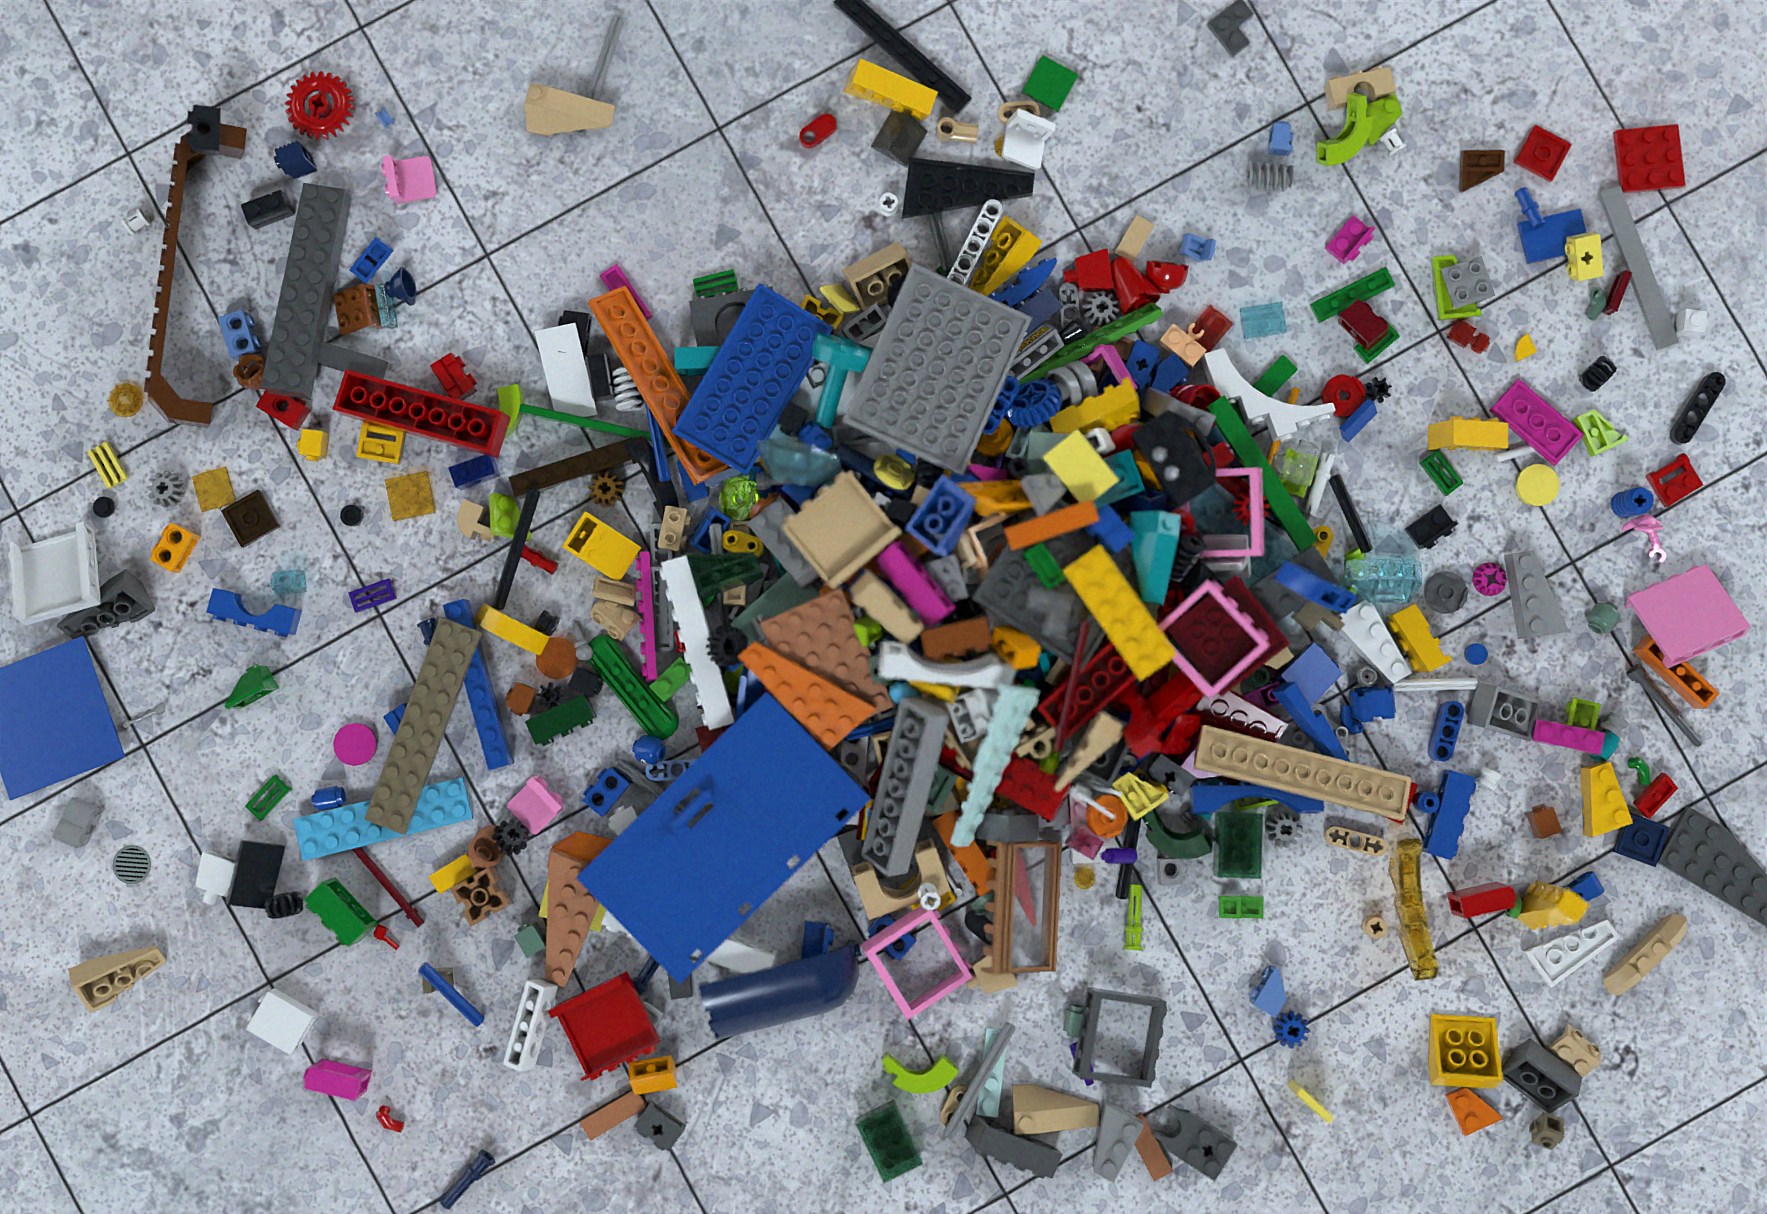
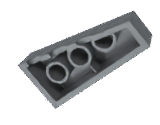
(1012, 1148)

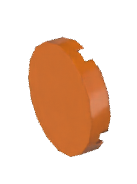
(1102, 824)

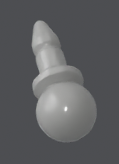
(583, 651)

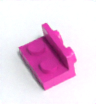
(1349, 239)

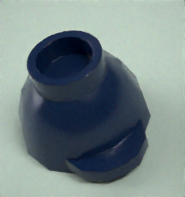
(402, 286)

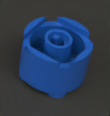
(1372, 702)

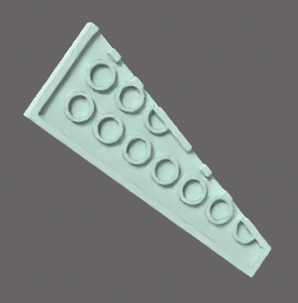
(993, 756)

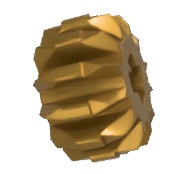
(601, 482)

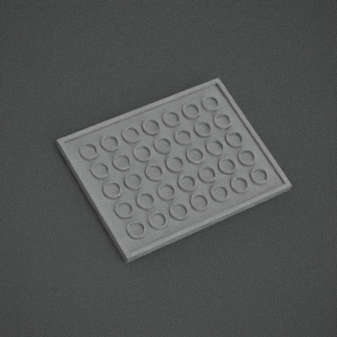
(937, 370)

